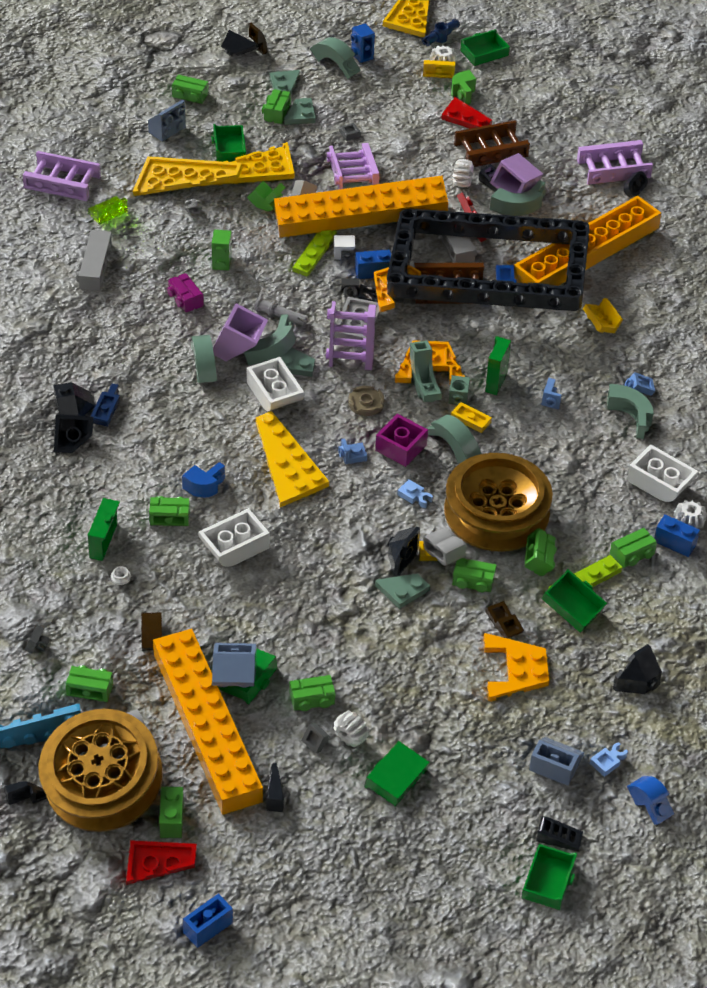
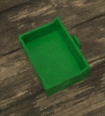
(484, 47)
(228, 142)
(497, 365)
(103, 529)
(574, 600)
(265, 669)
(396, 773)
(549, 876)

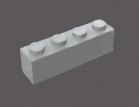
(459, 248)
(94, 260)

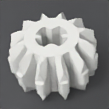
(443, 54)
(463, 173)
(691, 513)
(351, 728)

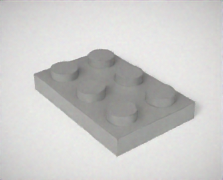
(358, 306)

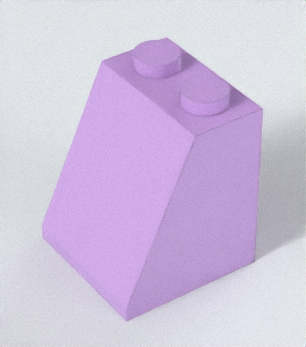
(516, 175)
(239, 333)

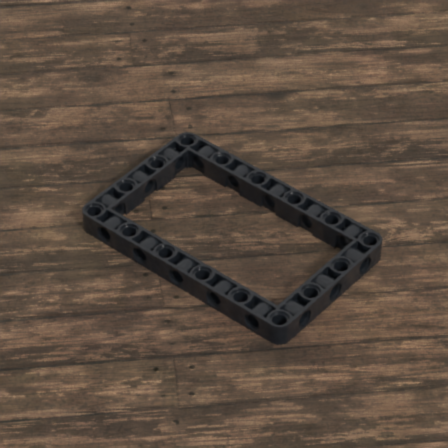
(482, 291)

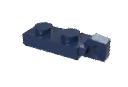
(106, 406)

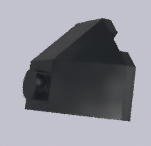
(237, 44)
(72, 399)
(71, 432)
(403, 549)
(640, 673)

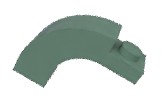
(339, 52)
(518, 203)
(274, 345)
(204, 358)
(423, 371)
(632, 402)
(456, 435)

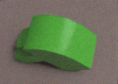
(463, 85)
(264, 196)

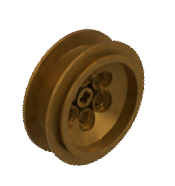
(497, 501)
(112, 801)

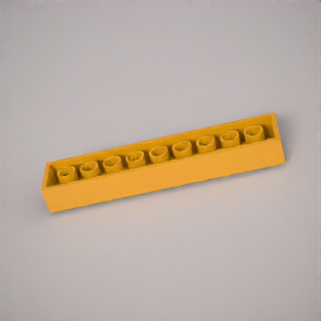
(357, 206)
(606, 237)
(208, 722)

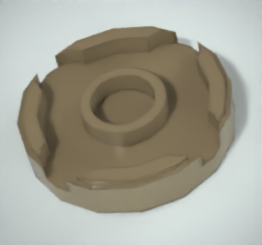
(366, 401)

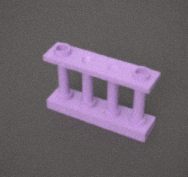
(613, 151)
(366, 161)
(59, 186)
(368, 331)

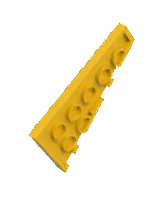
(408, 17)
(264, 166)
(170, 174)
(288, 463)

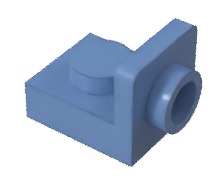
(641, 383)
(550, 396)
(352, 453)

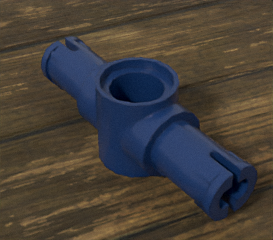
(440, 32)

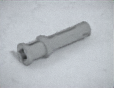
(272, 309)

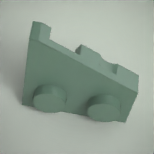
(284, 80)
(300, 112)
(299, 363)
(403, 589)

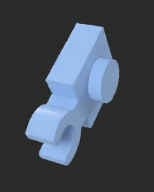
(413, 492)
(607, 760)

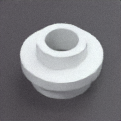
(120, 575)

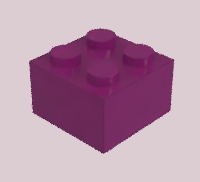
(401, 440)

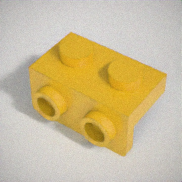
(603, 316)

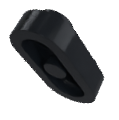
(635, 184)

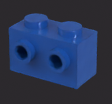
(363, 42)
(371, 261)
(676, 535)
(207, 920)

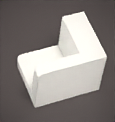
(343, 243)

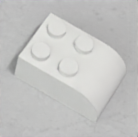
(273, 384)
(660, 474)
(236, 538)

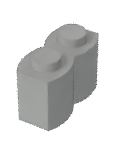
(444, 546)

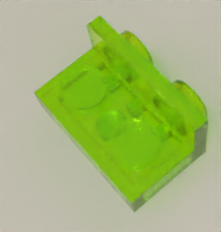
(108, 209)

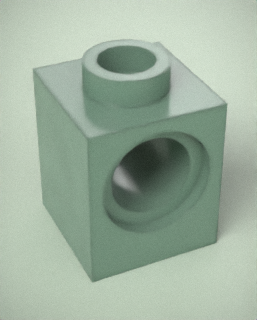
(459, 390)

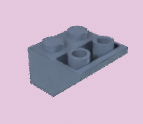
(168, 121)
(234, 664)
(555, 760)

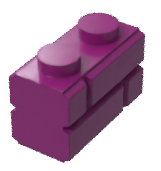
(185, 293)

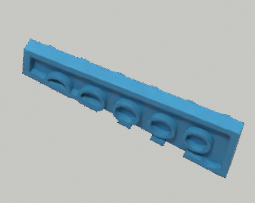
(35, 729)

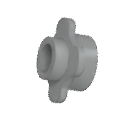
(193, 206)

